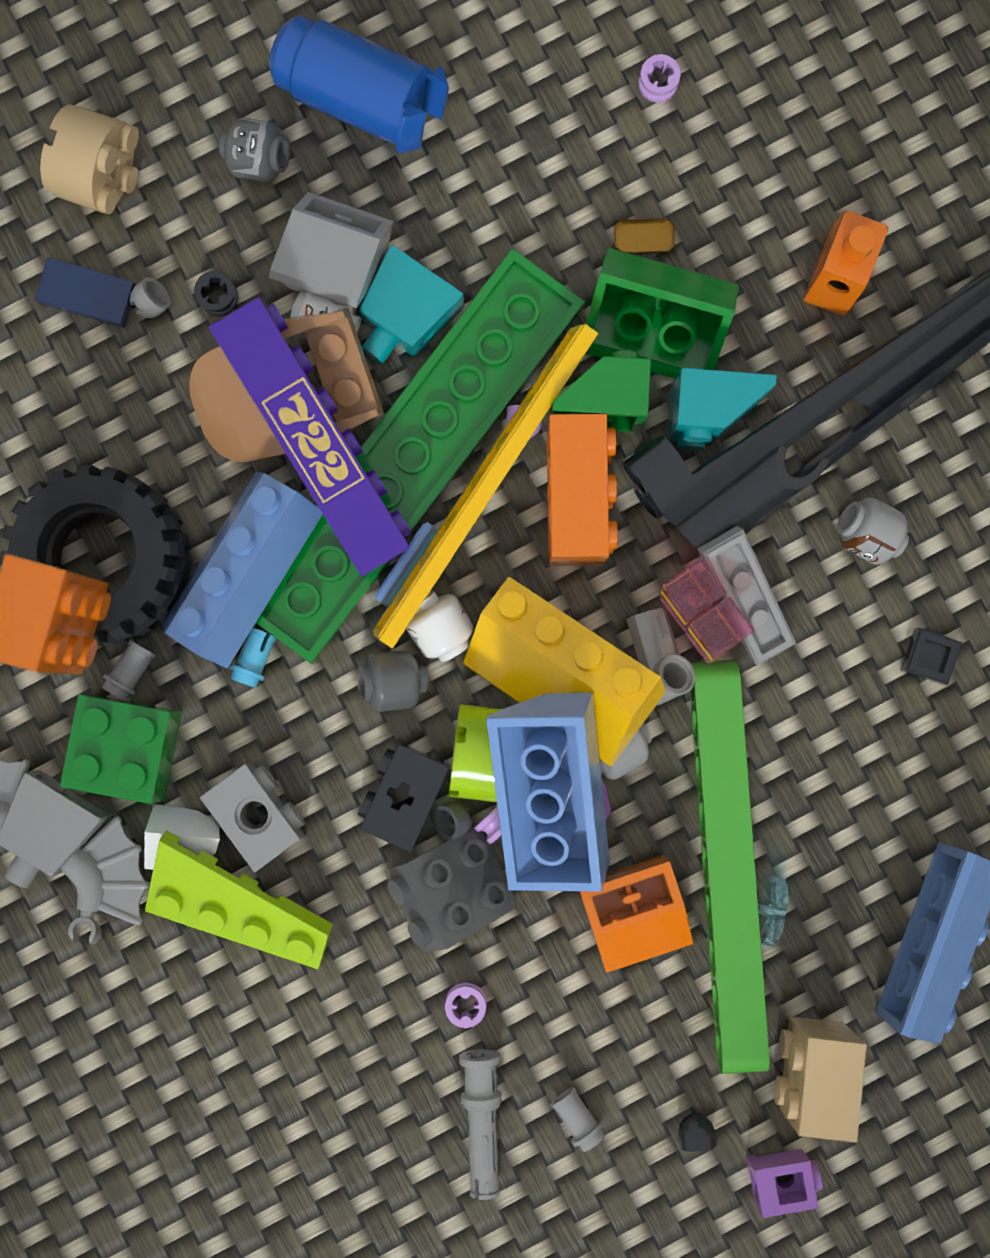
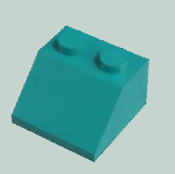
(710, 403)

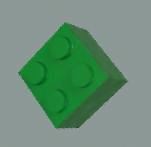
(121, 749)

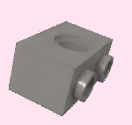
(229, 806)

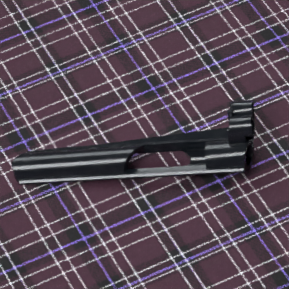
(751, 476)

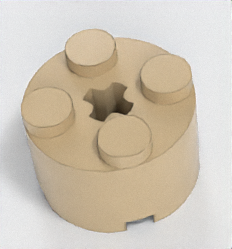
(90, 159)

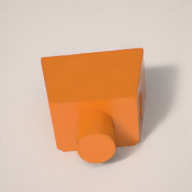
(846, 258)

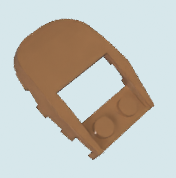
(234, 421)

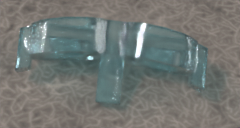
(776, 912)

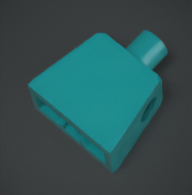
(406, 306)

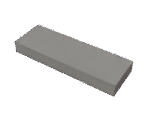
(741, 576)

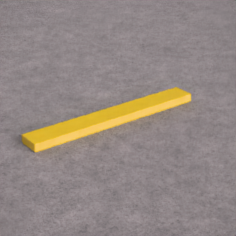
(483, 484)

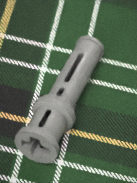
(481, 1101)

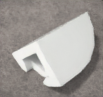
(193, 827)

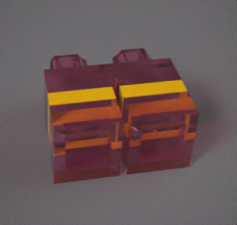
(695, 606)

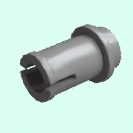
(127, 671)
(578, 1120)

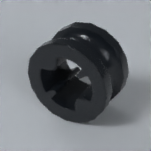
(206, 283)

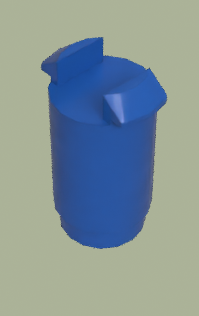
(357, 81)

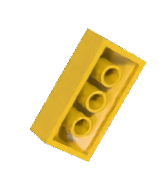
(539, 650)

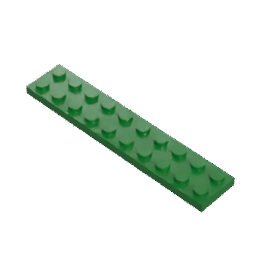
(428, 438)

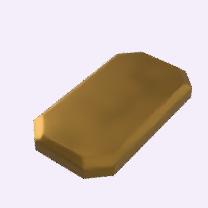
(644, 235)

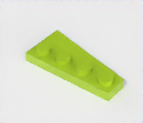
(208, 898)

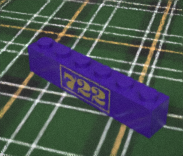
(309, 435)

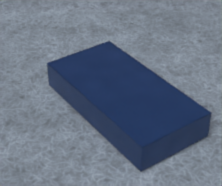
(85, 292)

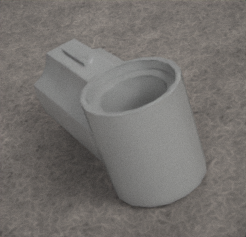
(659, 652)

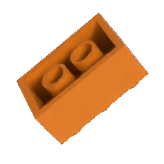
(580, 489)
(49, 617)

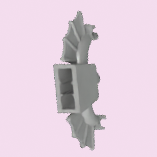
(67, 833)

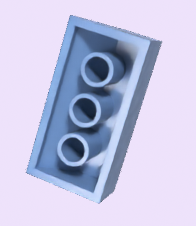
(241, 569)
(550, 793)
(938, 946)

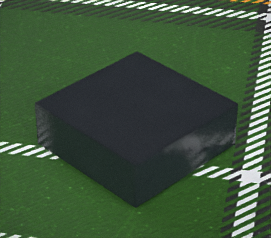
(931, 656)

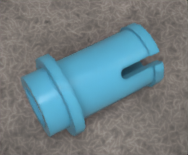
(252, 658)

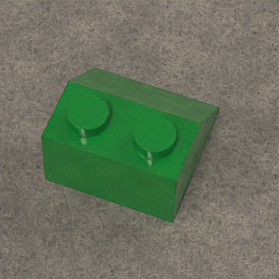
(611, 387)

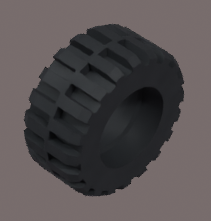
(159, 542)

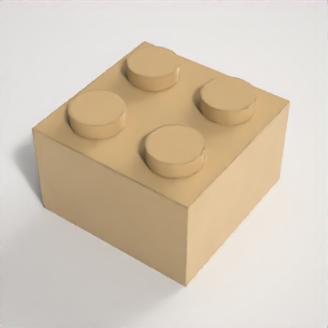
(821, 1078)

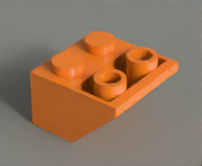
(637, 914)

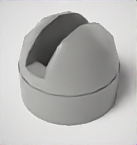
(149, 298)

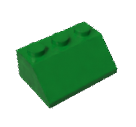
(660, 313)

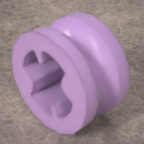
(666, 65)
(490, 824)
(465, 1019)

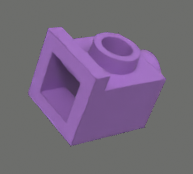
(785, 1197)

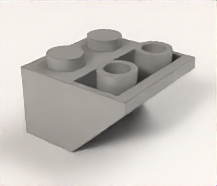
(331, 250)

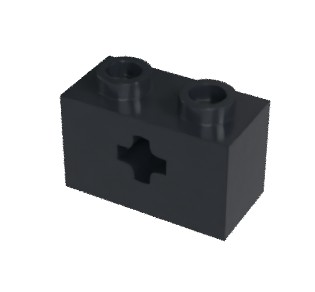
(403, 824)

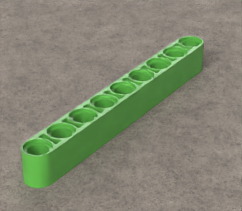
(729, 868)

